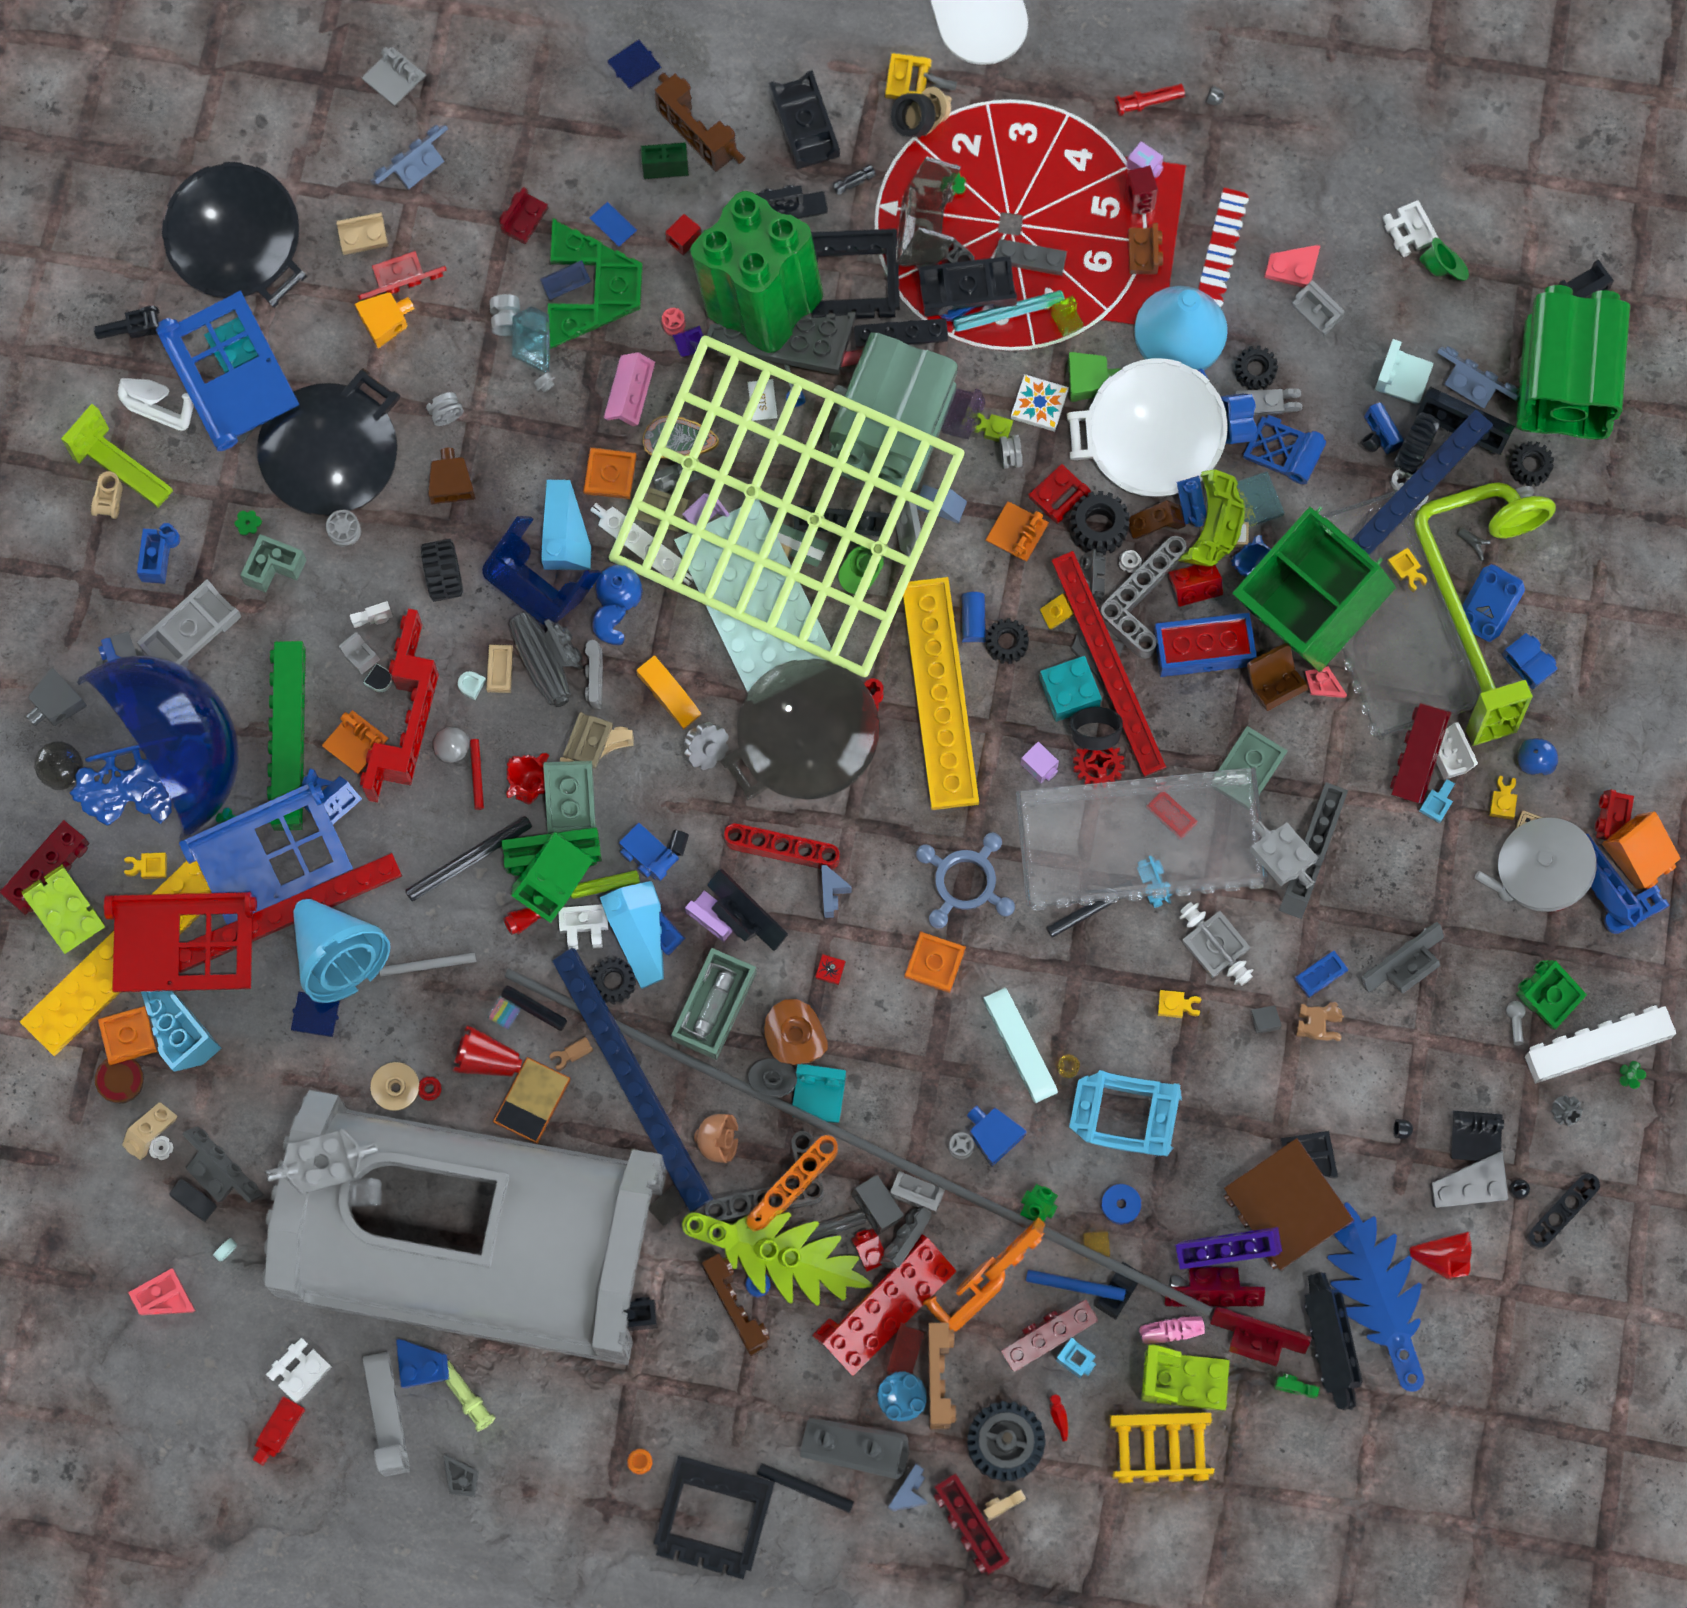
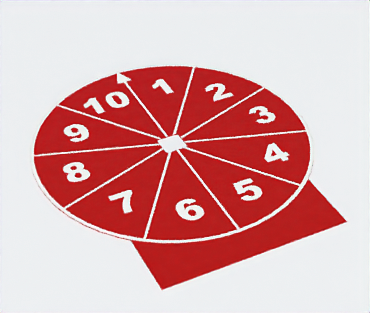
(1071, 199)

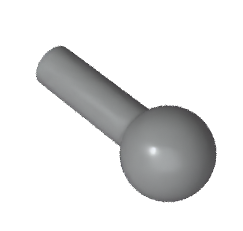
(1494, 884)
(1515, 1011)

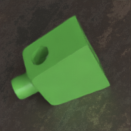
(1087, 375)

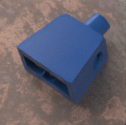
(994, 1133)

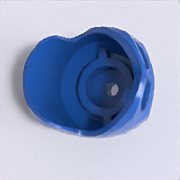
(605, 620)
(1542, 762)

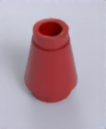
(520, 920)

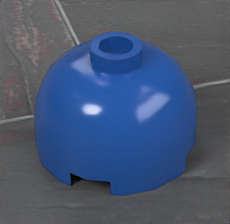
(619, 587)

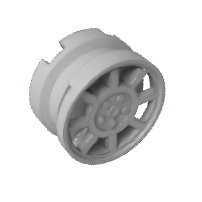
(445, 408)
(1010, 451)
(344, 528)

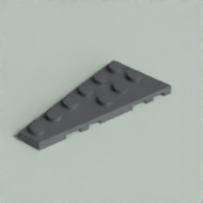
(814, 344)

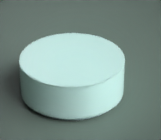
(225, 1249)

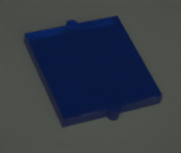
(634, 64)
(314, 1016)

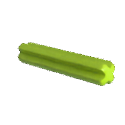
(606, 884)

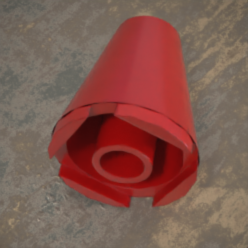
(485, 1055)

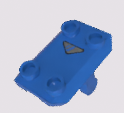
(1492, 601)

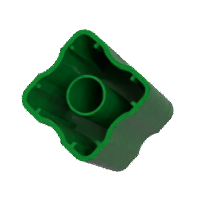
(757, 271)
(1573, 364)

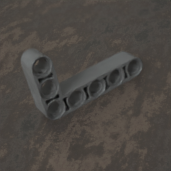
(751, 1198)

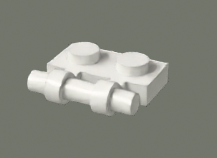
(1415, 223)
(304, 1375)

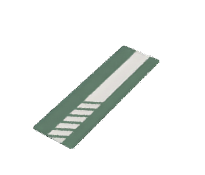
(793, 539)

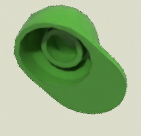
(854, 568)

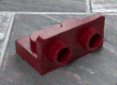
(522, 216)

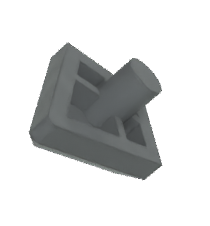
(461, 1478)

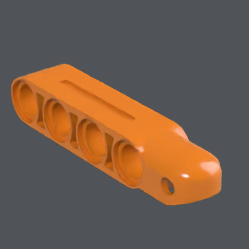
(767, 1212)

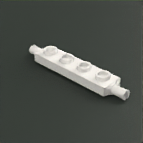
(639, 542)

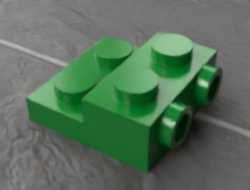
(1550, 993)

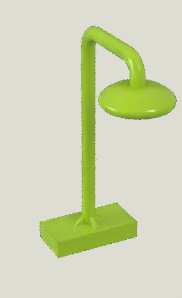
(1502, 708)

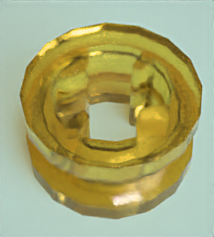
(1076, 1066)

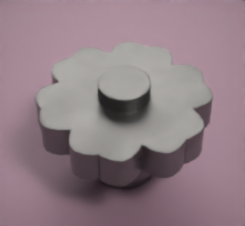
(705, 745)

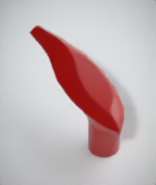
(1059, 1416)

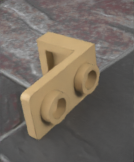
(147, 1128)

